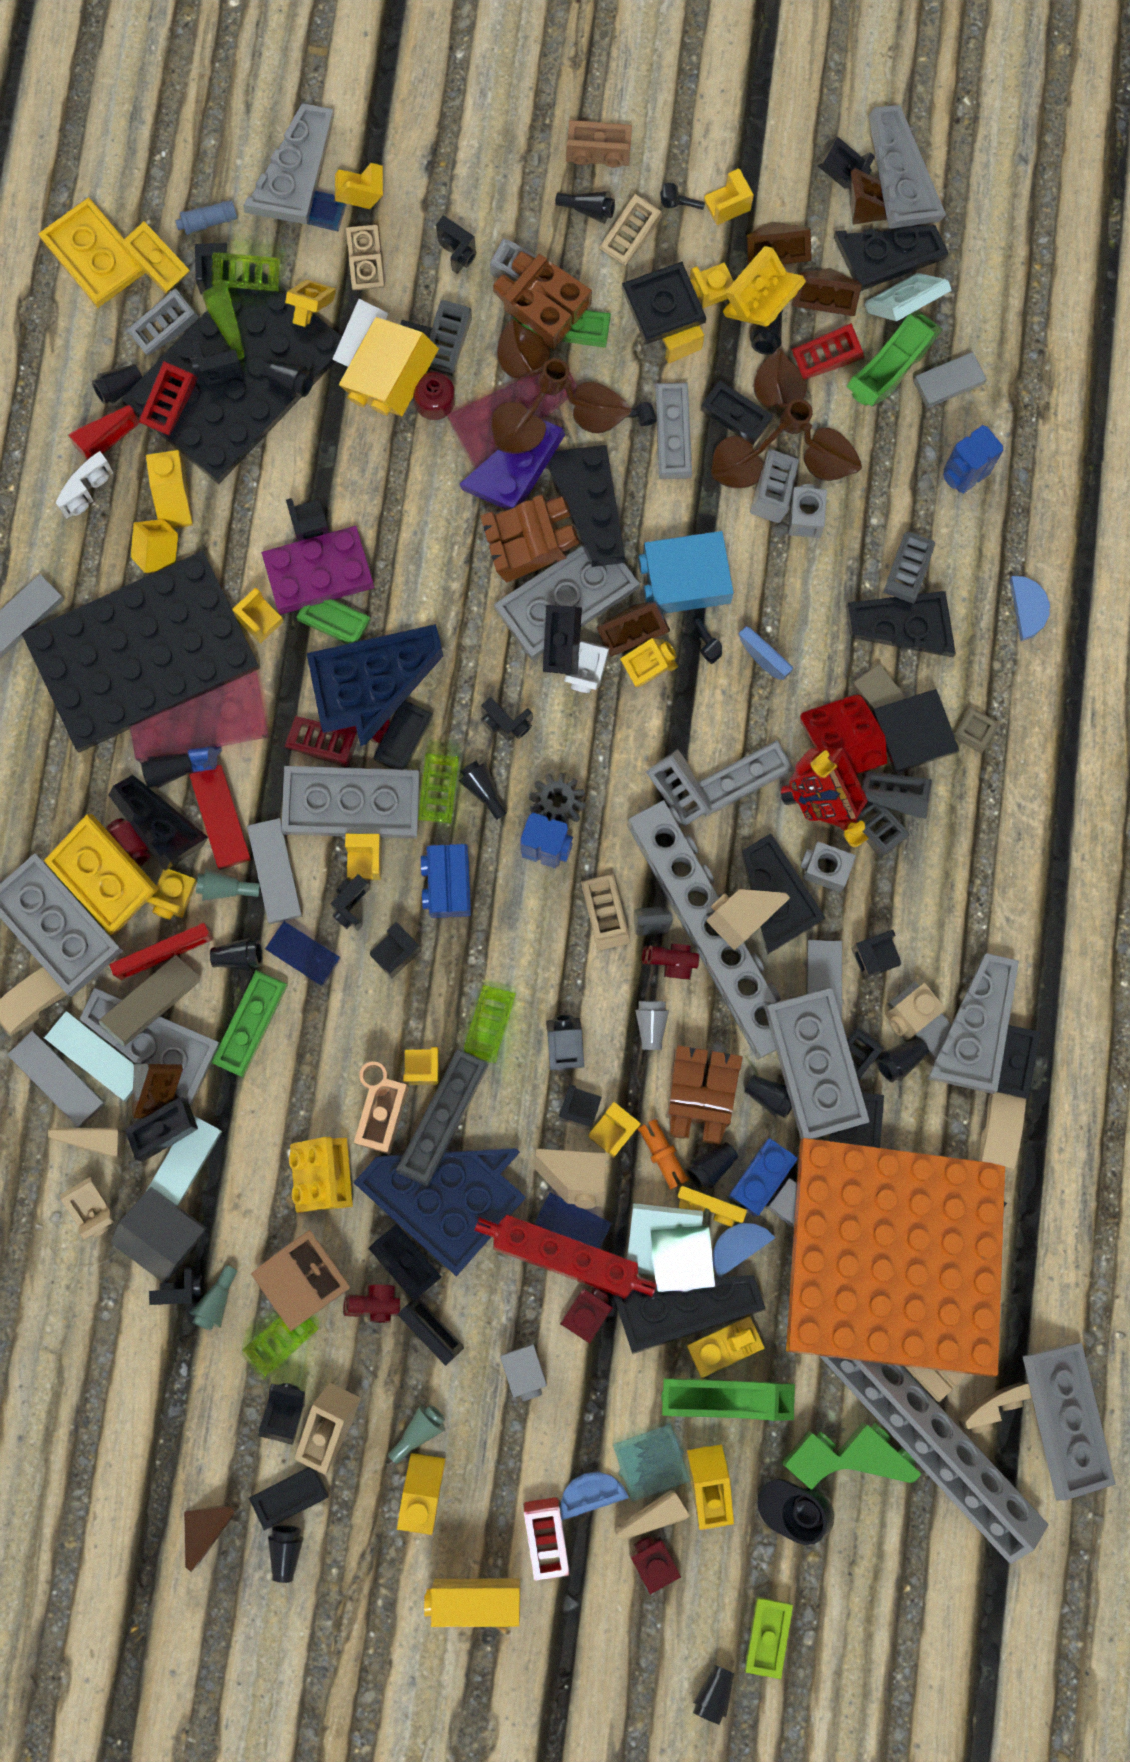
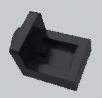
(841, 159)
(498, 720)
(349, 895)
(282, 1413)

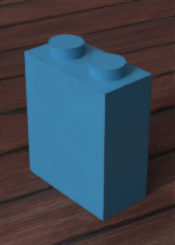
(687, 572)

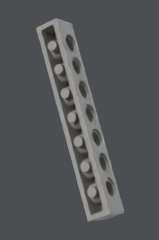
(644, 829)
(945, 1454)

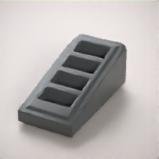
(455, 318)
(915, 549)
(907, 793)
(898, 830)
(652, 920)

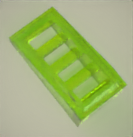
(273, 276)
(221, 310)
(438, 759)
(481, 1050)
(287, 1350)

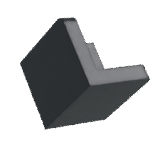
(203, 264)
(307, 519)
(395, 950)
(876, 954)
(580, 1107)

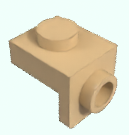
(914, 1012)
(88, 1208)

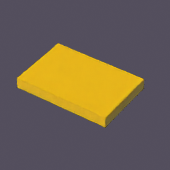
(91, 252)
(101, 874)

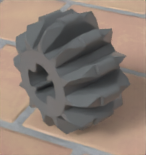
(569, 796)

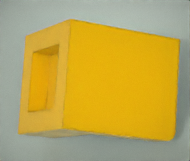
(360, 189)
(731, 199)
(683, 343)
(153, 545)
(257, 615)
(364, 855)
(422, 1067)
(614, 1129)

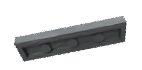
(442, 1118)

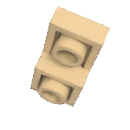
(365, 257)
(27, 999)
(1003, 1130)
(986, 1411)

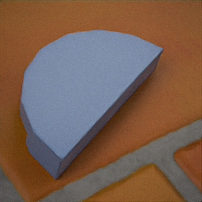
(1030, 606)
(765, 654)
(737, 1245)
(589, 1493)

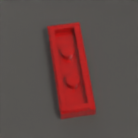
(220, 817)
(161, 951)

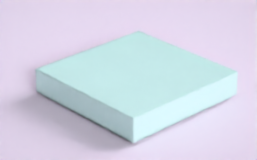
(907, 296)
(654, 1218)

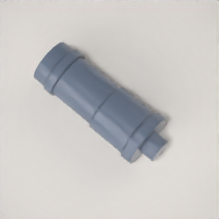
(205, 217)

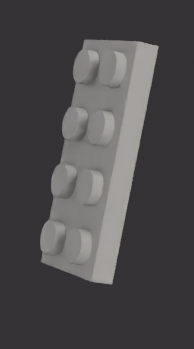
(565, 583)
(350, 801)
(55, 925)
(816, 1064)
(1069, 1421)

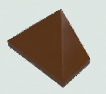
(866, 198)
(789, 241)
(828, 292)
(633, 627)
(153, 1087)
(203, 1529)

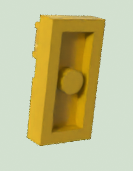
(155, 257)
(309, 298)
(724, 1212)
(725, 1346)

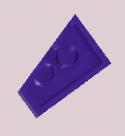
(508, 477)

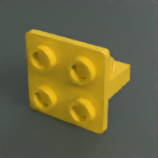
(762, 290)
(320, 1174)

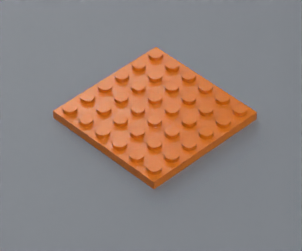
(897, 1258)

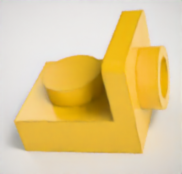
(711, 284)
(649, 661)
(173, 894)

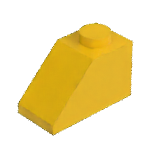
(169, 488)
(710, 1486)
(421, 1494)

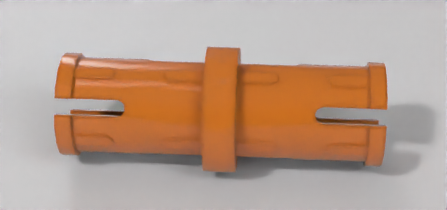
(663, 1154)

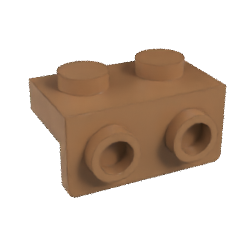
(598, 143)

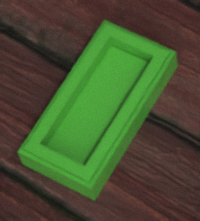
(335, 620)

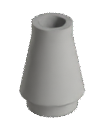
(652, 1022)

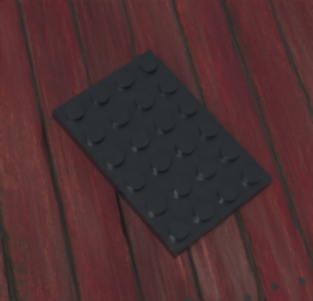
(234, 415)
(140, 651)

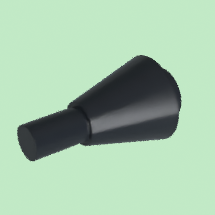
(594, 205)
(479, 783)

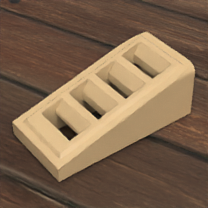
(646, 209)
(619, 934)
(101, 1140)
(659, 1513)

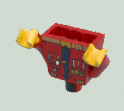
(828, 792)

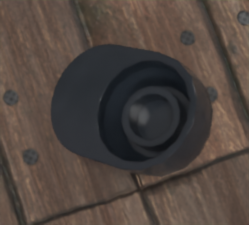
(796, 1512)

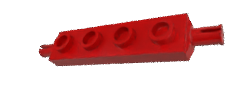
(565, 1256)

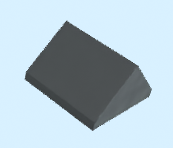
(157, 1234)

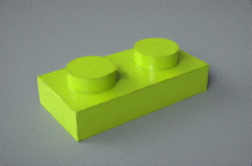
(768, 1637)

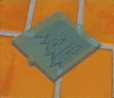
(651, 1462)

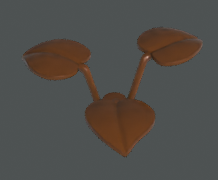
(781, 384)
(516, 428)

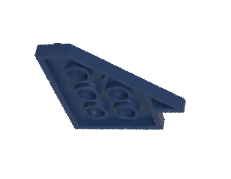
(371, 678)
(448, 1210)

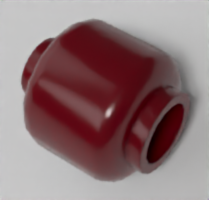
(434, 396)
(129, 840)

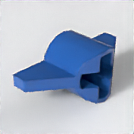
(204, 758)

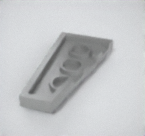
(294, 170)
(903, 175)
(978, 1033)
(159, 1044)

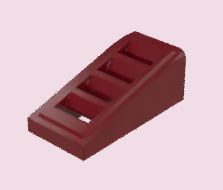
(342, 758)

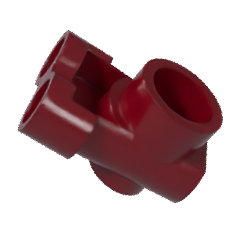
(677, 960)
(378, 1304)

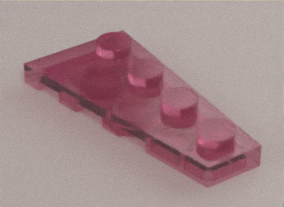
(474, 420)
(213, 719)

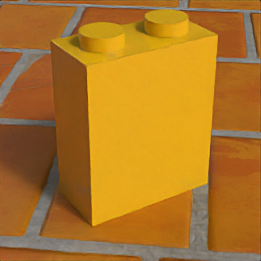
(388, 367)
(473, 1602)

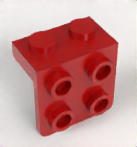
(847, 726)

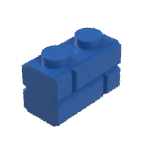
(972, 459)
(545, 841)
(447, 881)
(762, 1177)

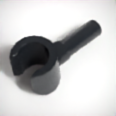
(670, 198)
(645, 414)
(713, 649)

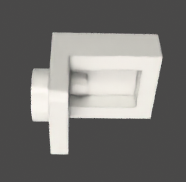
(590, 667)

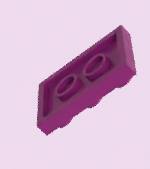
(317, 570)

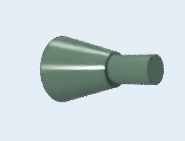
(218, 885)
(212, 1305)
(423, 1427)

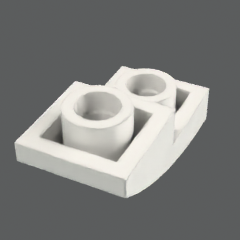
(356, 330)
(75, 496)

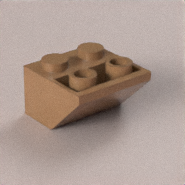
(300, 1280)

